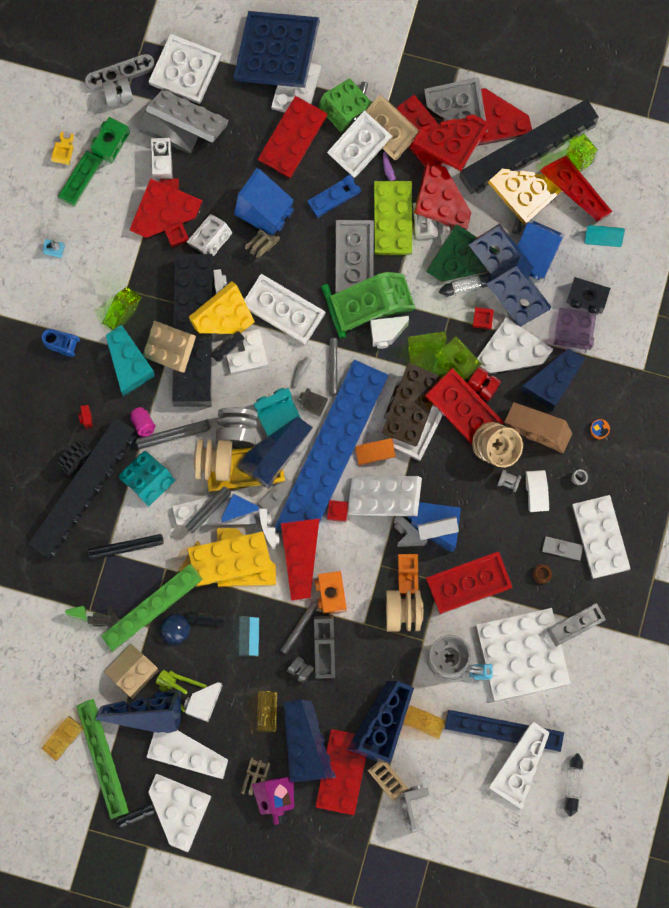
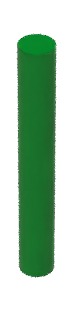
(327, 293)

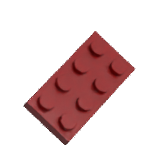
(419, 116)
(292, 137)
(460, 404)
(469, 583)
(342, 792)

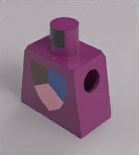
(275, 797)

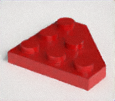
(504, 119)
(452, 139)
(440, 198)
(163, 208)

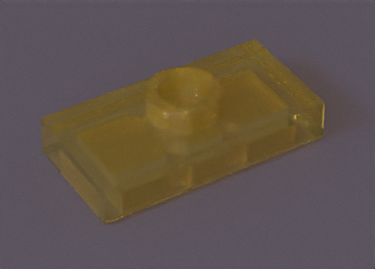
(267, 711)

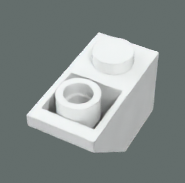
(161, 159)

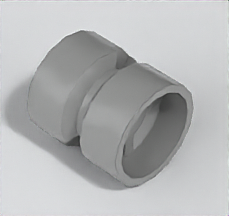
(111, 93)

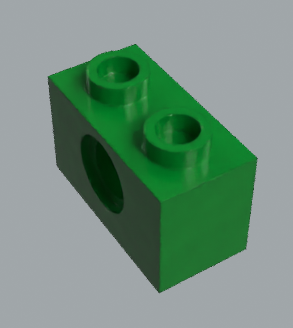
(109, 150)

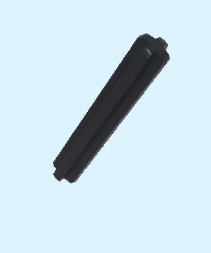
(125, 546)

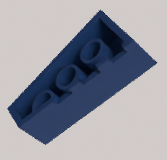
(383, 723)
(305, 743)

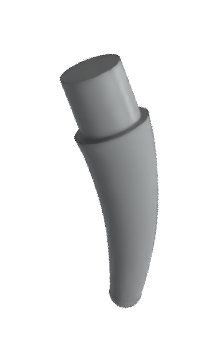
(300, 371)

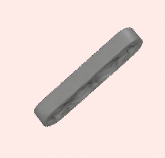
(119, 70)

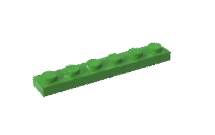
(152, 607)
(102, 759)

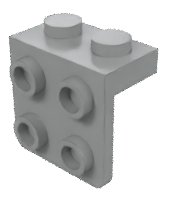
(414, 793)

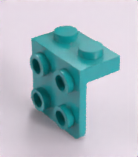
(276, 410)
(147, 478)

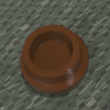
(542, 574)

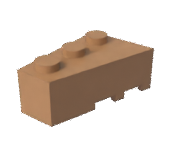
(539, 427)

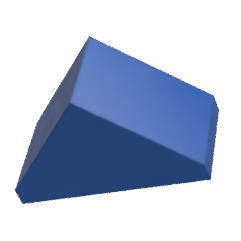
(238, 507)

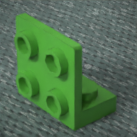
(344, 104)

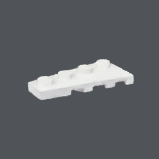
(186, 511)
(186, 753)
(519, 768)

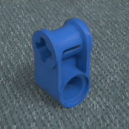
(64, 343)

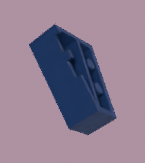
(554, 379)

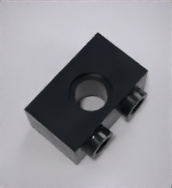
(598, 292)

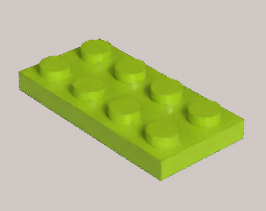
(393, 217)

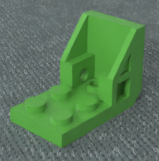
(373, 298)

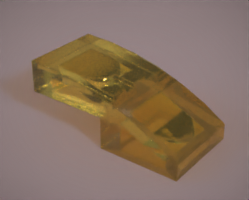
(62, 738)

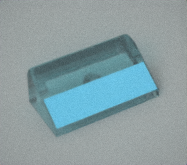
(249, 636)

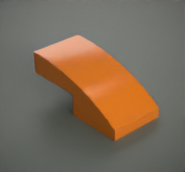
(375, 451)
(407, 573)

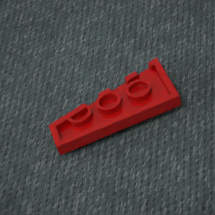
(574, 184)
(300, 553)

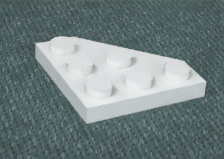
(513, 350)
(178, 810)

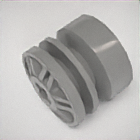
(237, 426)
(448, 647)

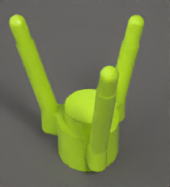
(167, 680)

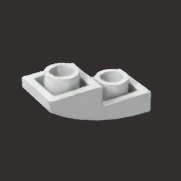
(537, 491)
(269, 533)

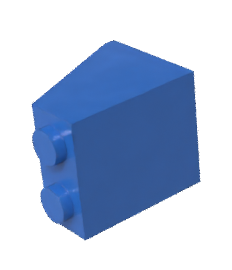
(263, 203)
(539, 247)
(433, 512)

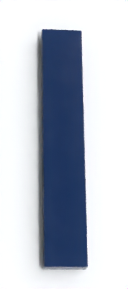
(496, 729)

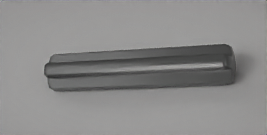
(208, 509)

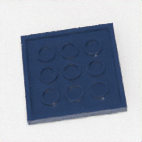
(276, 49)

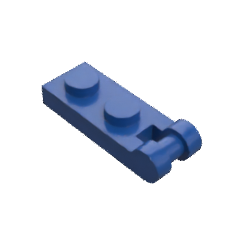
(333, 196)

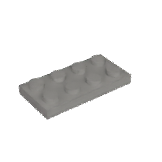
(187, 115)
(353, 252)

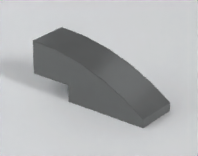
(160, 128)
(324, 647)

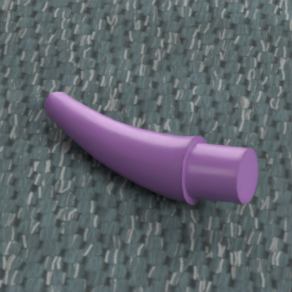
(388, 168)

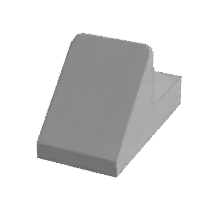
(412, 535)

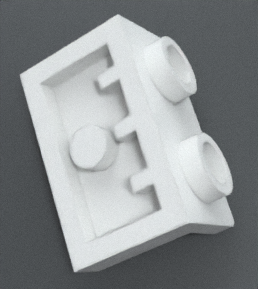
(210, 235)

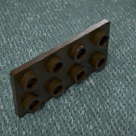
(409, 406)

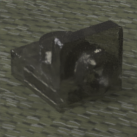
(312, 402)
(101, 620)

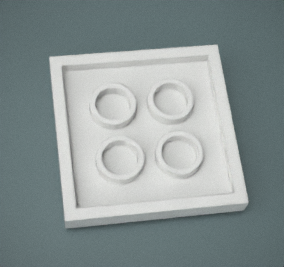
(185, 68)

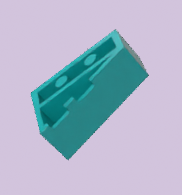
(128, 361)

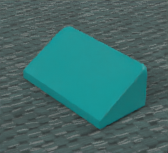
(604, 236)

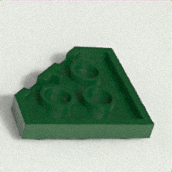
(456, 257)

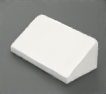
(424, 227)

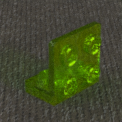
(423, 351)

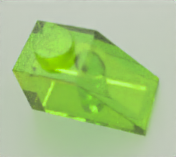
(121, 308)

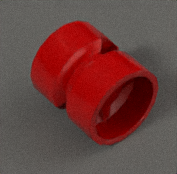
(479, 378)

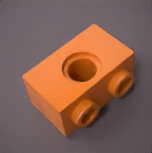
(334, 581)

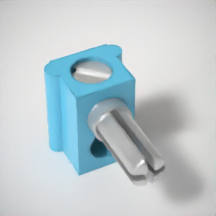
(57, 250)
(481, 671)

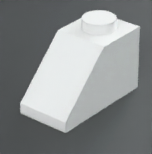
(387, 330)
(203, 702)

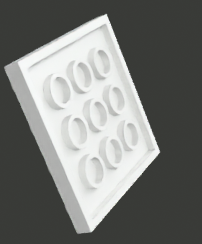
(522, 655)

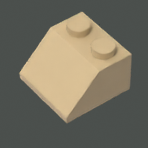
(131, 671)

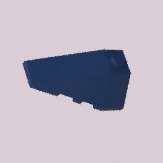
(272, 454)
(150, 714)

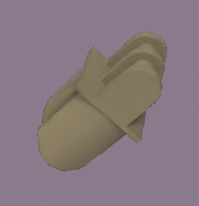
(261, 243)
(258, 764)

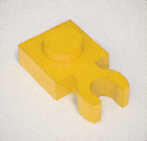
(64, 150)

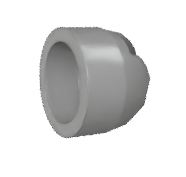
(580, 474)

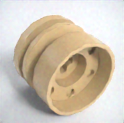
(497, 444)
(213, 459)
(403, 610)

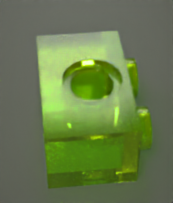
(581, 152)
(458, 350)

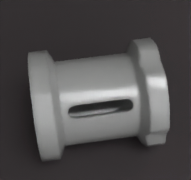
(509, 480)

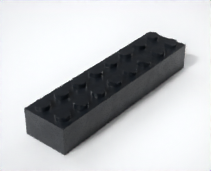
(191, 290)

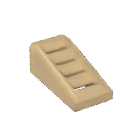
(397, 793)

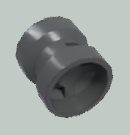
(303, 673)

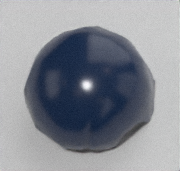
(174, 629)

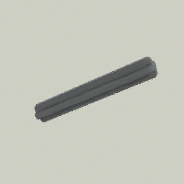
(173, 434)

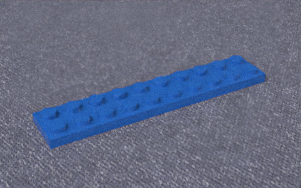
(334, 445)

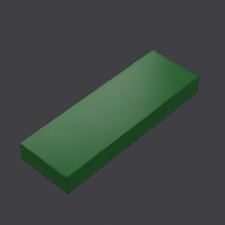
(80, 178)

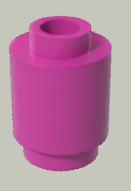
(142, 422)

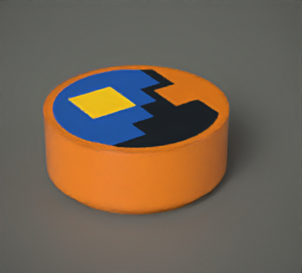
(599, 429)

